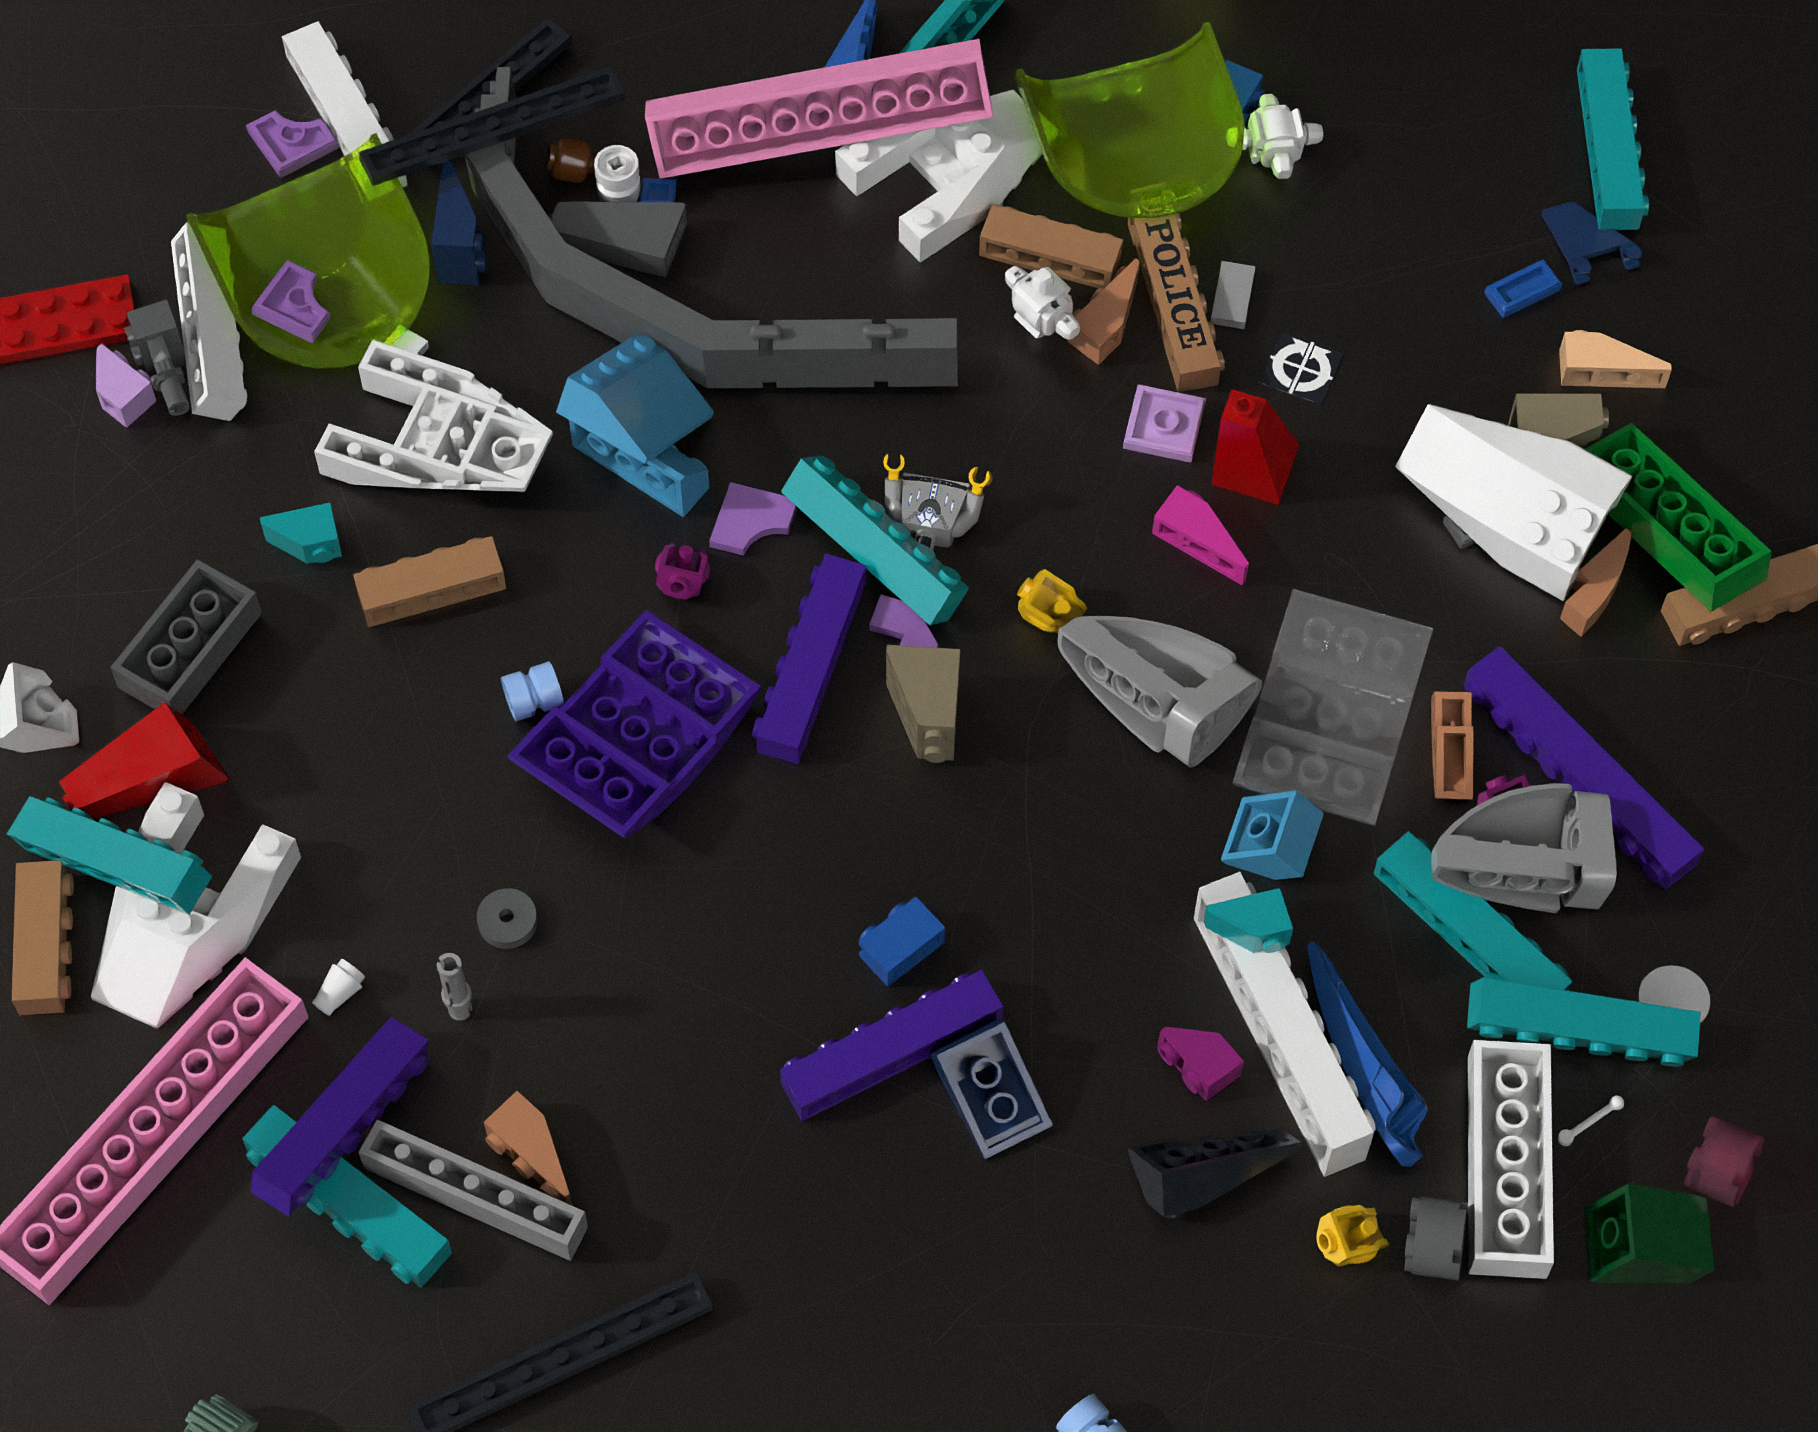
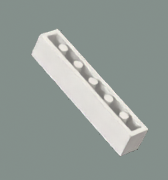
(332, 88)
(207, 334)

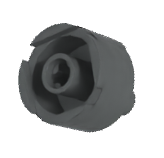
(1436, 1237)

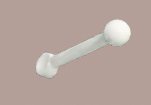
(1566, 1136)

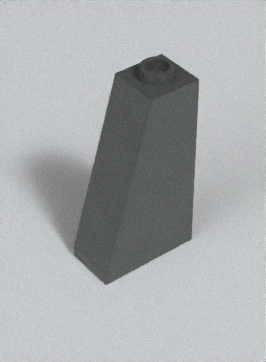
(624, 233)

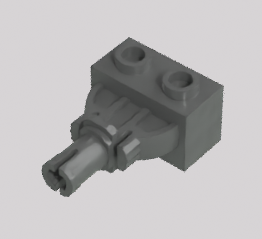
(159, 347)

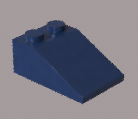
(455, 236)
(991, 1088)

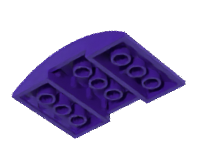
(638, 726)

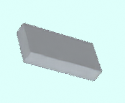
(1232, 295)

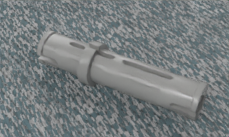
(455, 992)

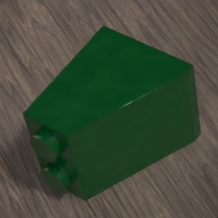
(1648, 1236)

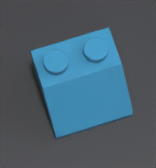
(1273, 835)

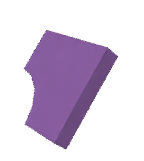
(291, 143)
(292, 304)
(748, 516)

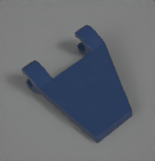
(1580, 239)

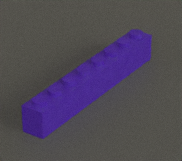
(1575, 758)

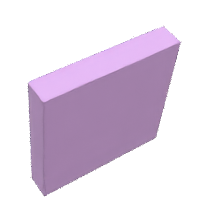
(1164, 423)

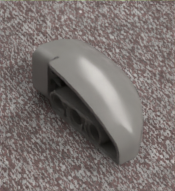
(1161, 681)
(1532, 849)

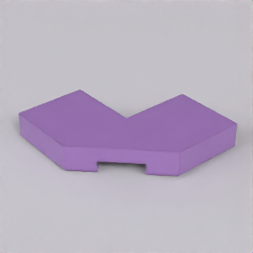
(899, 621)

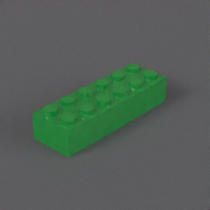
(1682, 522)

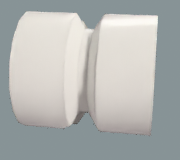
(617, 174)

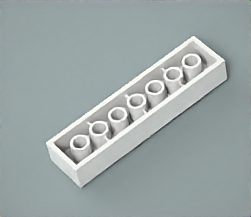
(1290, 1040)

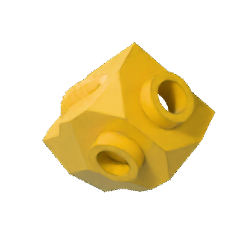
(1049, 602)
(1350, 1235)

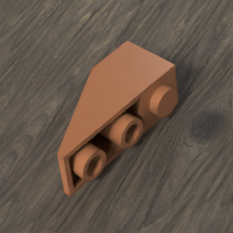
(1106, 315)
(525, 1137)

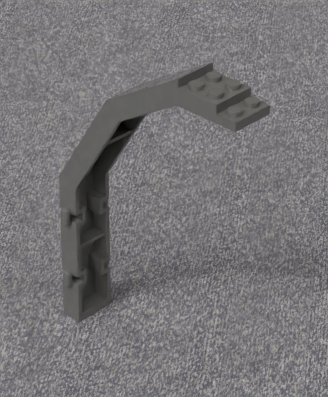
(706, 350)

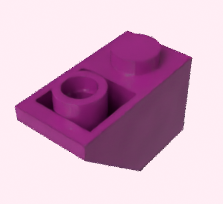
(1201, 1057)

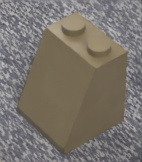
(1562, 416)
(926, 697)

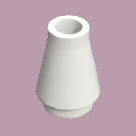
(339, 985)

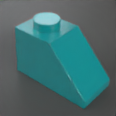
(304, 533)
(1252, 921)

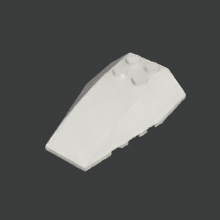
(1514, 492)

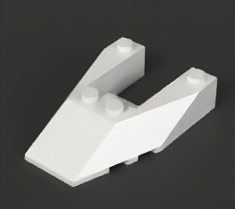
(965, 162)
(452, 438)
(161, 955)

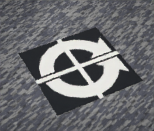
(1301, 367)

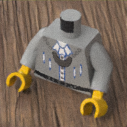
(933, 507)

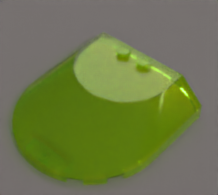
(1142, 132)
(346, 231)

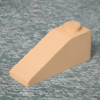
(1606, 362)

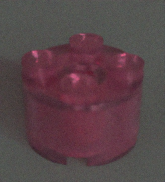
(1724, 1161)

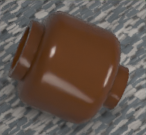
(570, 159)

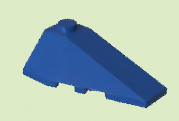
(858, 38)

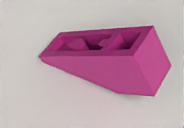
(1196, 530)

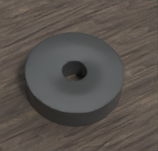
(502, 903)

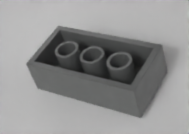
(186, 638)

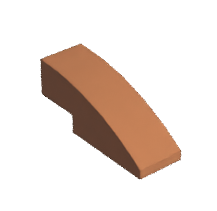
(1596, 585)
(1452, 745)

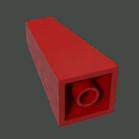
(1253, 449)
(139, 762)

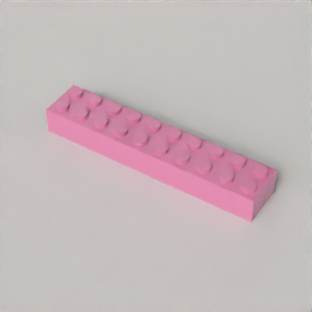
(818, 108)
(147, 1130)

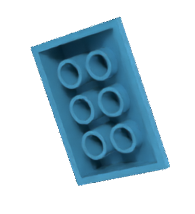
(634, 399)

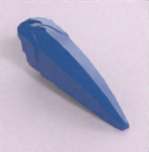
(1379, 1081)

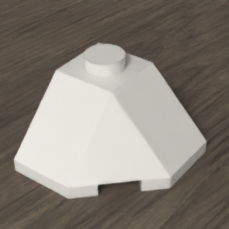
(33, 713)

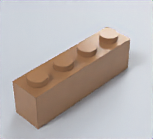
(1041, 243)
(430, 581)
(40, 937)

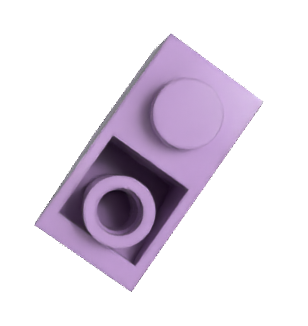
(121, 388)

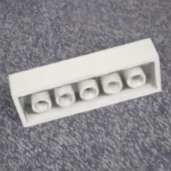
(1510, 1160)

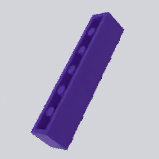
(810, 659)
(889, 1045)
(339, 1117)

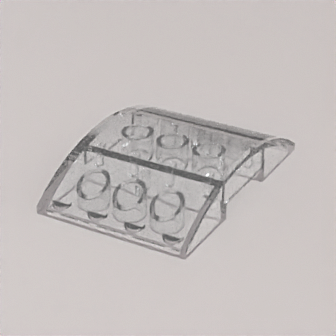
(1334, 706)

